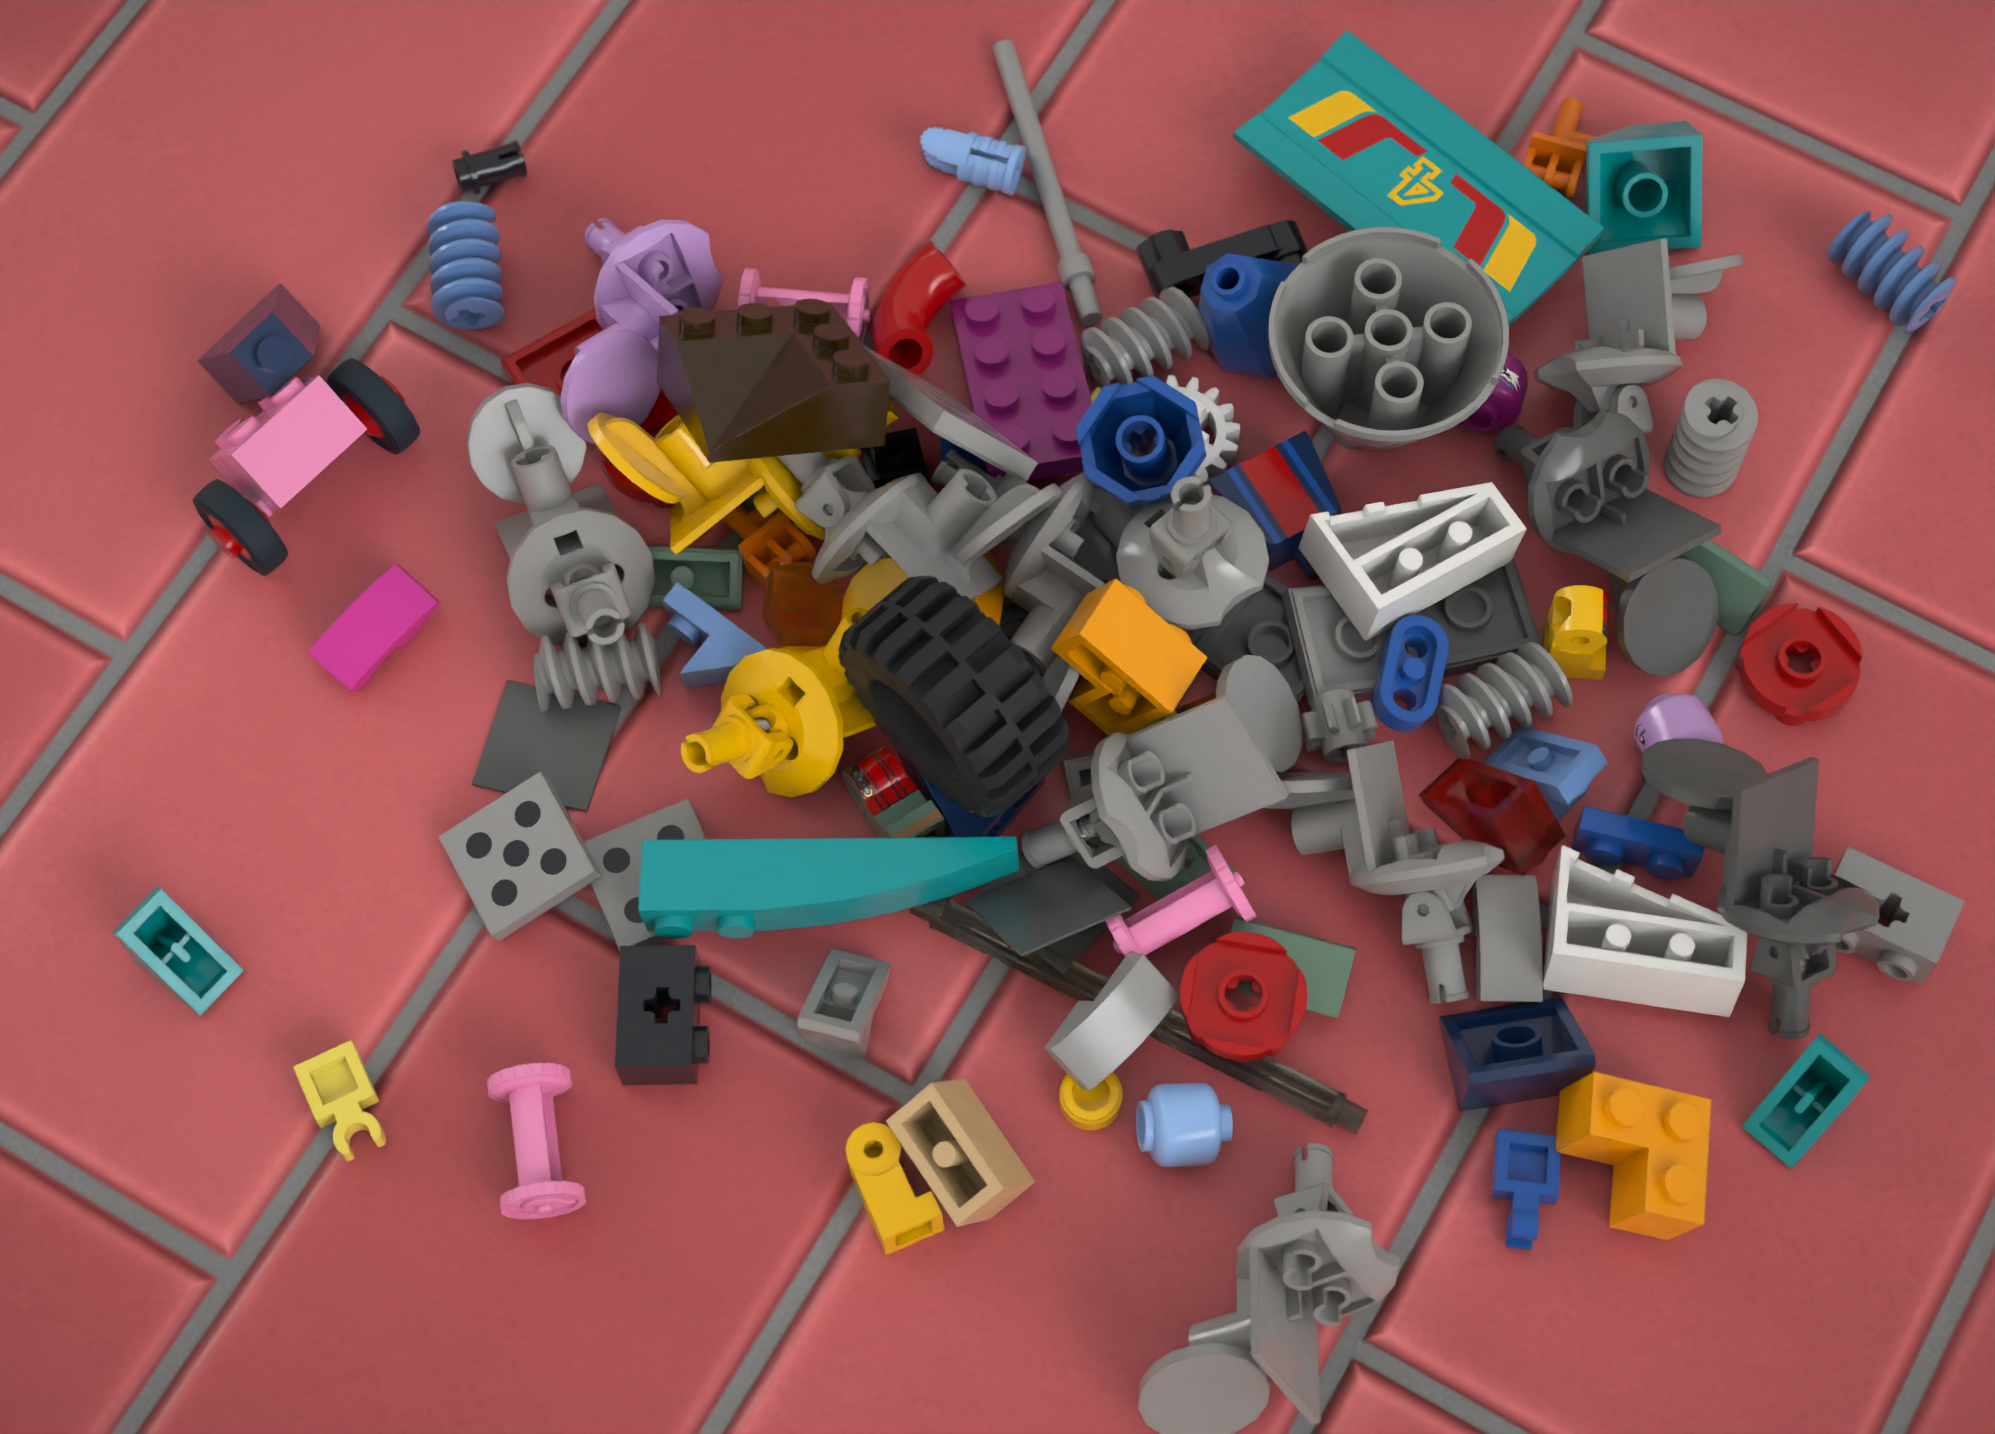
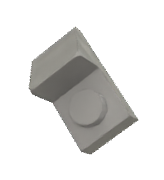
(843, 1003)

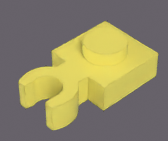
(339, 1091)

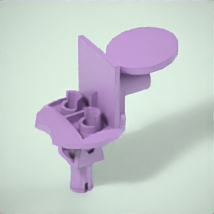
(642, 277)

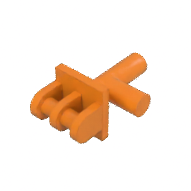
(1561, 155)
(767, 540)

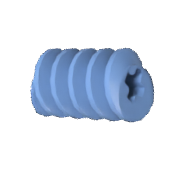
(465, 266)
(1889, 271)

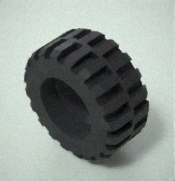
(954, 695)

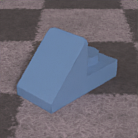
(722, 640)
(1555, 762)

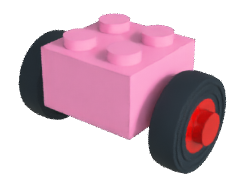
(288, 447)

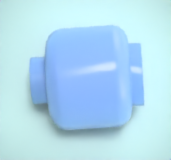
(1183, 1124)

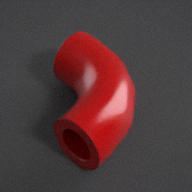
(910, 305)

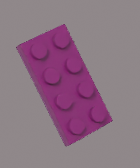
(1025, 373)

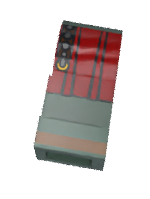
(890, 799)

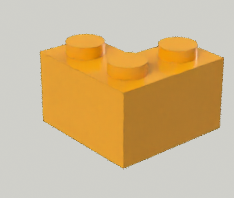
(1128, 659)
(1653, 1142)

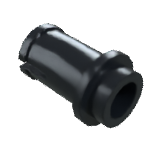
(489, 167)

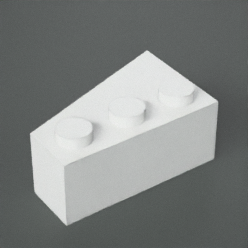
(1410, 553)
(1637, 945)

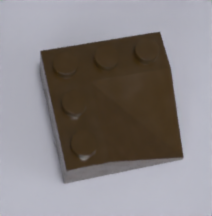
(771, 380)

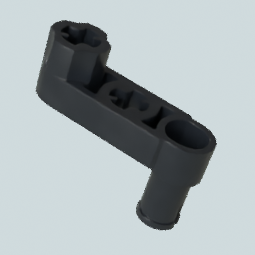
(1172, 263)

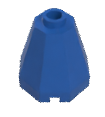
(1237, 309)
(1140, 440)

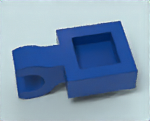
(1527, 1175)

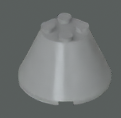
(1387, 336)

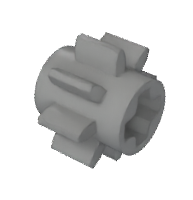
(1338, 724)

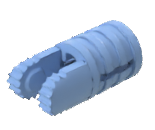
(974, 158)

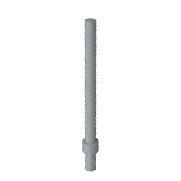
(1074, 266)

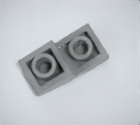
(1507, 938)
(1109, 1029)

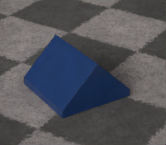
(1514, 1053)

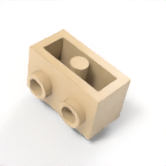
(960, 1151)

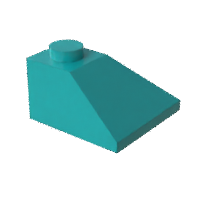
(1646, 185)

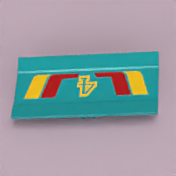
(1395, 156)

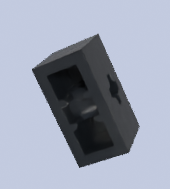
(649, 981)

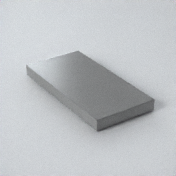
(953, 420)

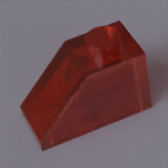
(1495, 810)

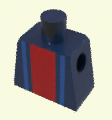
(1280, 494)

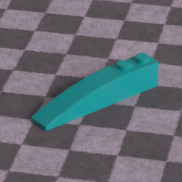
(806, 882)

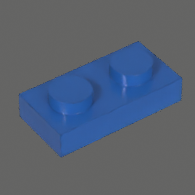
(1617, 838)

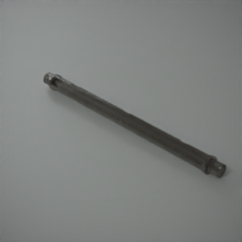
(1085, 984)

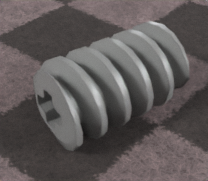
(1143, 336)
(1710, 438)
(596, 667)
(1498, 694)

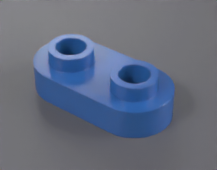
(1408, 677)

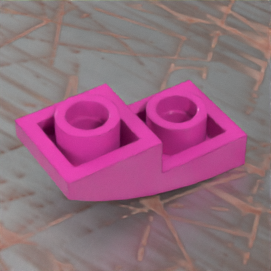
(373, 626)

